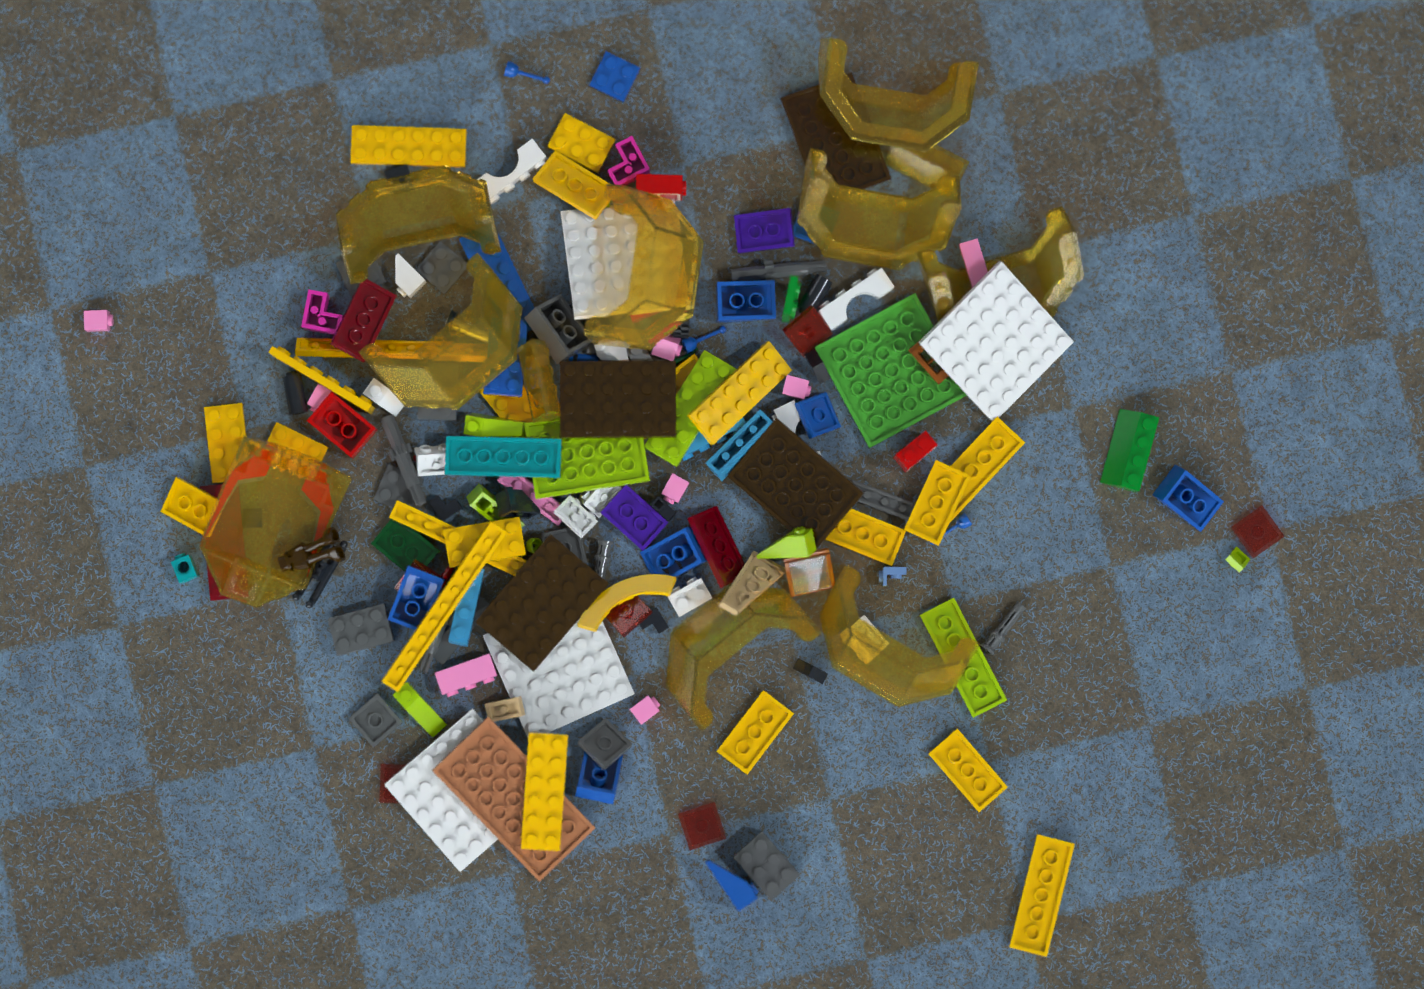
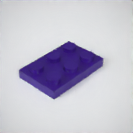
(764, 230)
(634, 517)

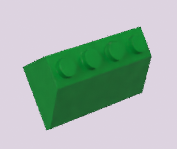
(1129, 450)

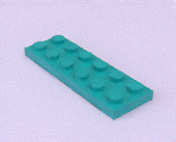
(503, 457)

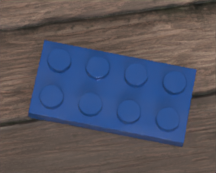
(511, 379)

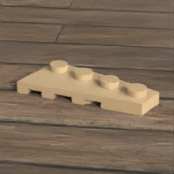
(751, 582)

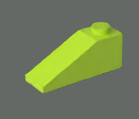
(492, 426)
(485, 503)
(795, 544)
(419, 709)

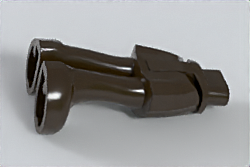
(301, 557)

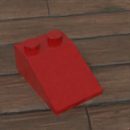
(342, 425)

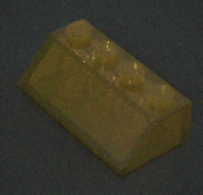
(926, 166)
(539, 381)

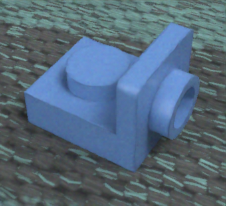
(894, 572)

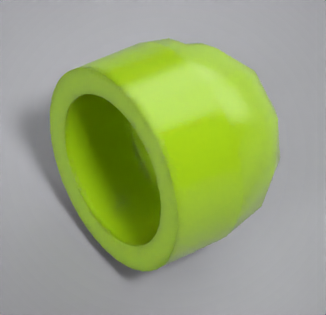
(529, 546)

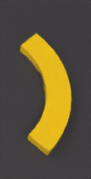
(621, 592)

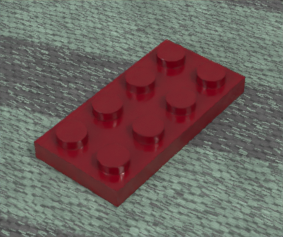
(363, 318)
(717, 545)

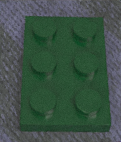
(404, 545)

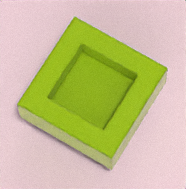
(1237, 559)

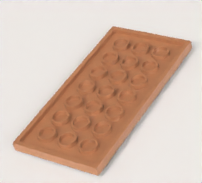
(490, 779)

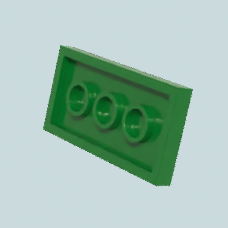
(790, 304)

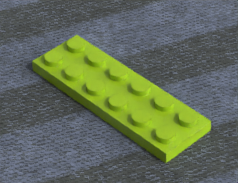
(702, 381)
(978, 684)

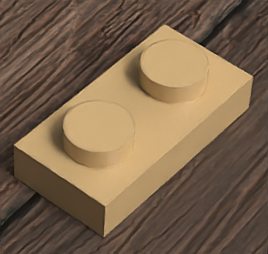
(505, 709)

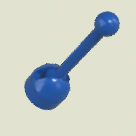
(512, 70)
(690, 343)
(961, 521)

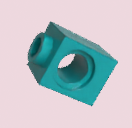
(191, 574)

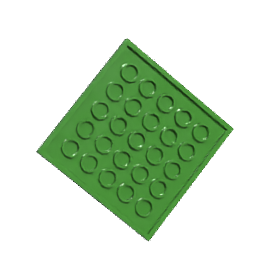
(879, 375)

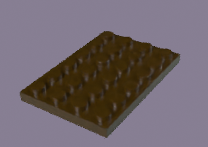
(815, 127)
(618, 399)
(795, 482)
(541, 602)

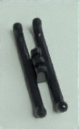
(322, 573)

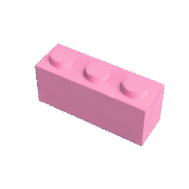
(466, 675)

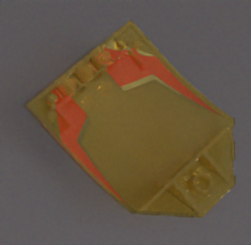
(262, 511)

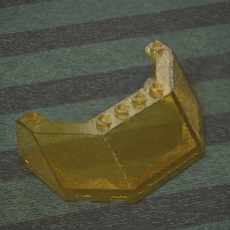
(892, 115)
(414, 212)
(871, 224)
(1045, 269)
(661, 274)
(462, 354)
(716, 635)
(880, 660)

